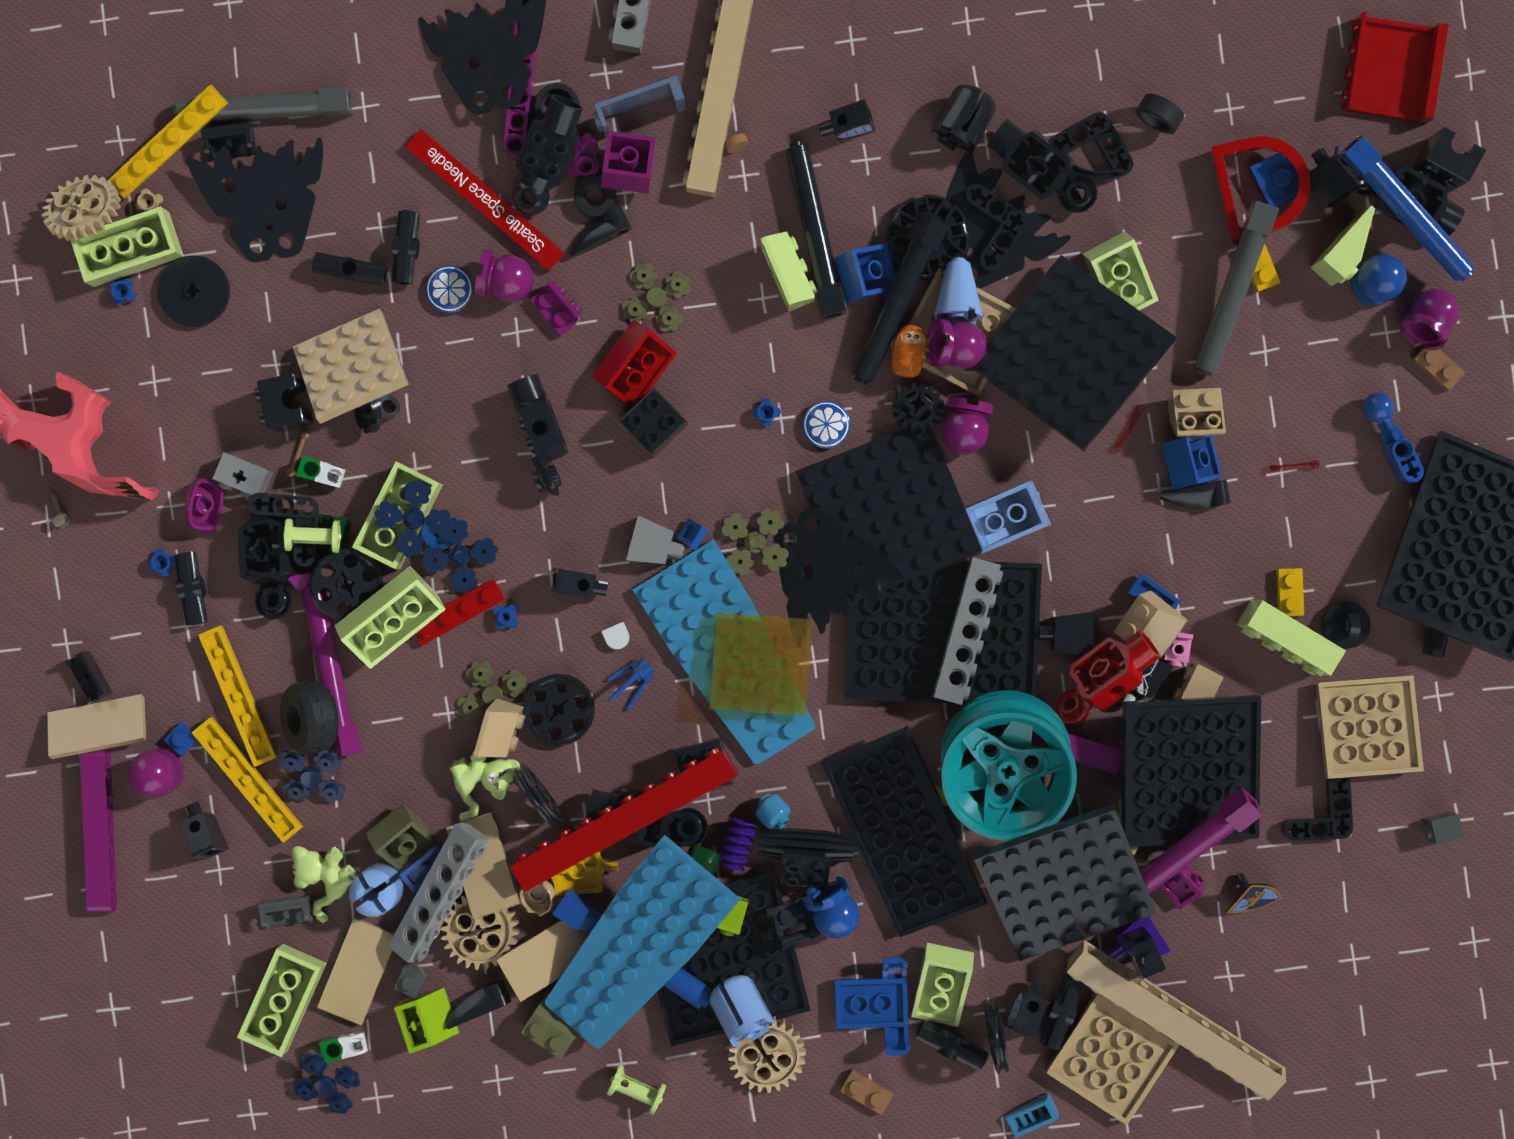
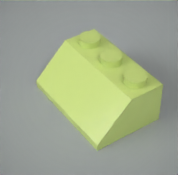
(788, 270)

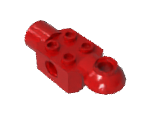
(1105, 676)

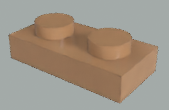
(1438, 367)
(866, 1091)

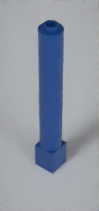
(1367, 162)
(578, 913)

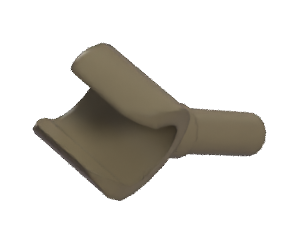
(61, 519)

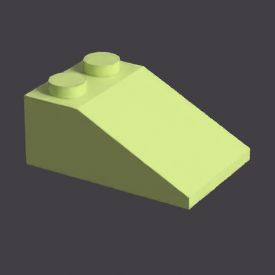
(1346, 251)
(1122, 270)
(943, 984)

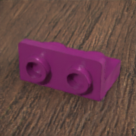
(556, 308)
(1184, 887)

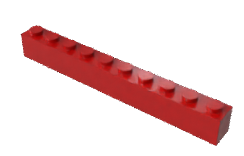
(623, 820)

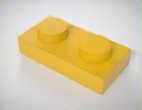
(1265, 273)
(1290, 591)

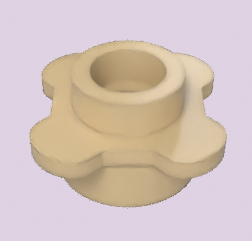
(144, 197)

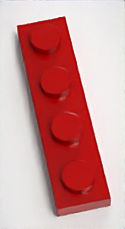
(461, 611)

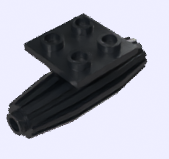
(806, 853)

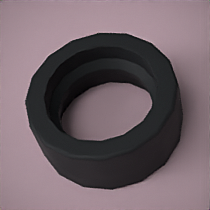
(547, 91)
(1160, 113)

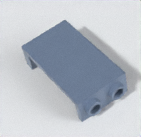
(638, 98)

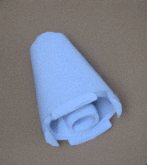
(958, 294)

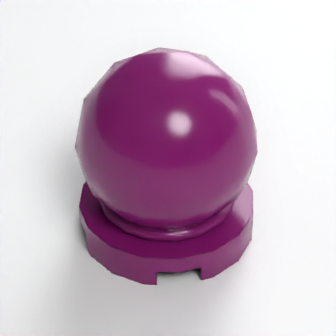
(505, 277)
(1431, 318)
(955, 344)
(966, 427)
(155, 773)

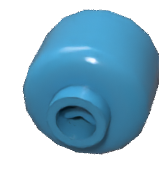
(773, 811)

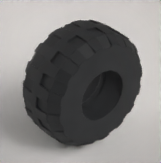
(309, 717)

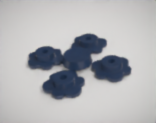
(413, 518)
(460, 556)
(310, 776)
(326, 1085)

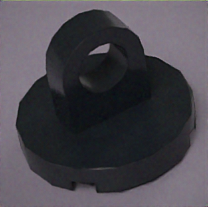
(372, 413)
(1346, 624)

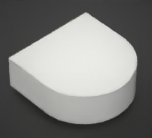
(616, 636)

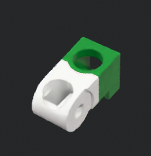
(320, 472)
(343, 1046)

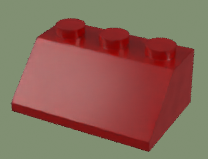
(634, 364)

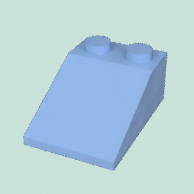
(1008, 516)

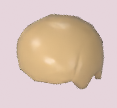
(538, 899)

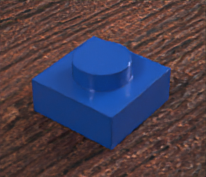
(692, 534)
(181, 739)

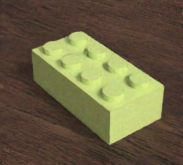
(127, 247)
(381, 542)
(389, 617)
(1290, 637)
(281, 1000)

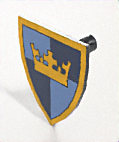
(1253, 896)

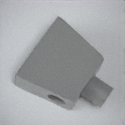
(652, 543)

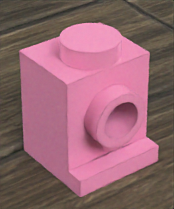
(1175, 659)

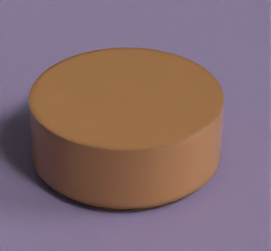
(736, 143)

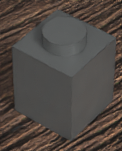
(1443, 828)
(412, 980)

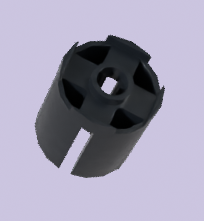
(964, 118)

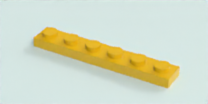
(168, 141)
(238, 695)
(247, 779)

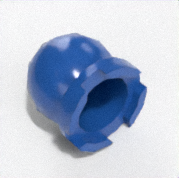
(1378, 279)
(833, 909)

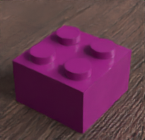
(628, 162)

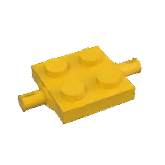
(584, 876)

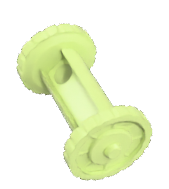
(312, 535)
(636, 1089)

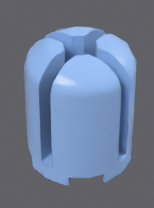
(373, 902)
(740, 1009)

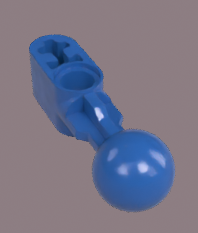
(1378, 409)

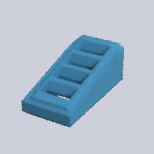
(1028, 1108)

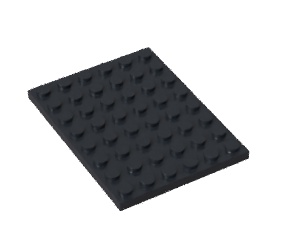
(1458, 549)
(902, 638)

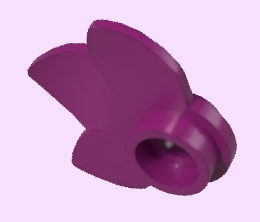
(586, 153)

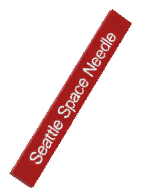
(485, 200)

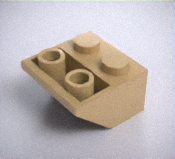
(1196, 412)

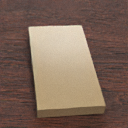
(96, 726)
(491, 883)
(541, 959)
(357, 971)

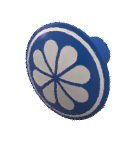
(449, 289)
(826, 424)

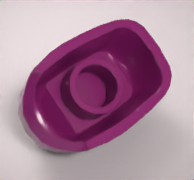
(203, 504)

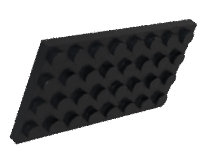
(904, 832)

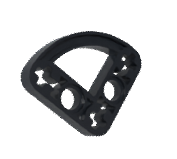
(1099, 136)

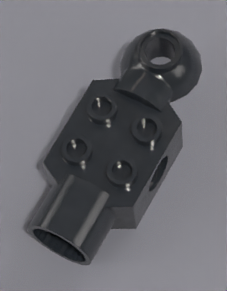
(547, 154)
(1041, 166)
(1427, 192)
(536, 410)
(266, 561)
(650, 835)

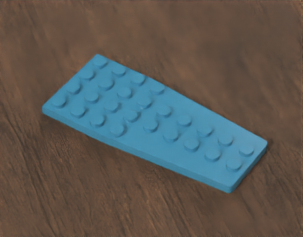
(684, 610)
(640, 942)

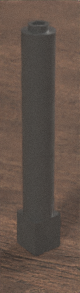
(325, 102)
(1255, 231)

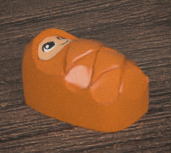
(908, 351)

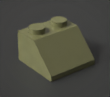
(401, 837)
(549, 1030)

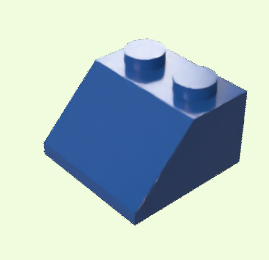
(865, 272)
(1191, 461)

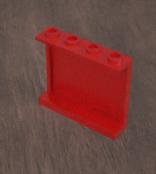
(1394, 69)

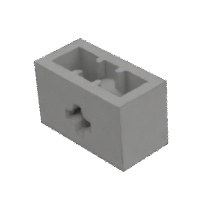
(232, 466)

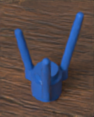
(640, 671)

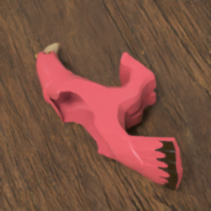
(69, 439)

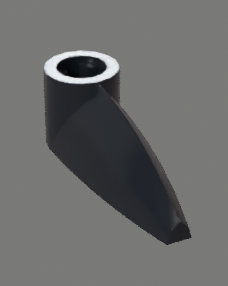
(605, 229)
(1199, 496)
(480, 1003)

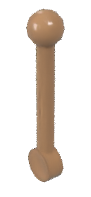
(291, 472)

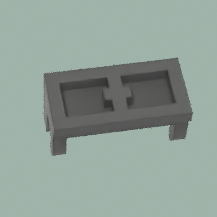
(286, 911)

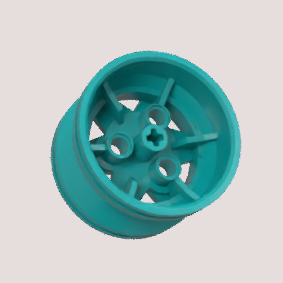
(1007, 765)

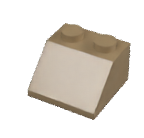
(1154, 618)
(499, 729)

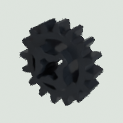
(908, 404)

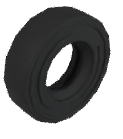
(580, 197)

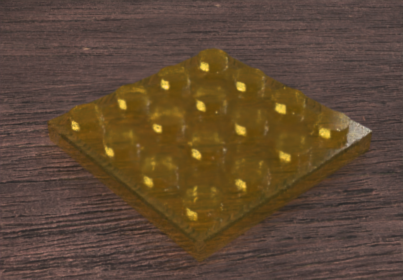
(761, 664)

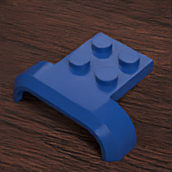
(877, 1004)

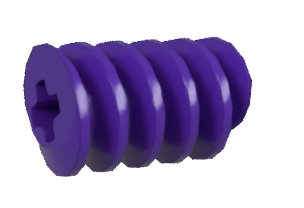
(737, 844)

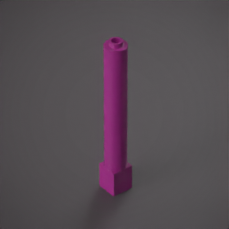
(330, 672)
(1235, 813)

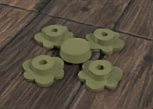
(656, 297)
(755, 541)
(490, 692)

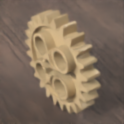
(81, 207)
(484, 951)
(786, 1043)

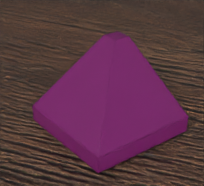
(300, 579)

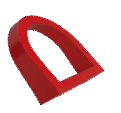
(1246, 145)

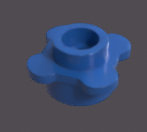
(117, 287)
(766, 405)
(155, 563)
(510, 611)

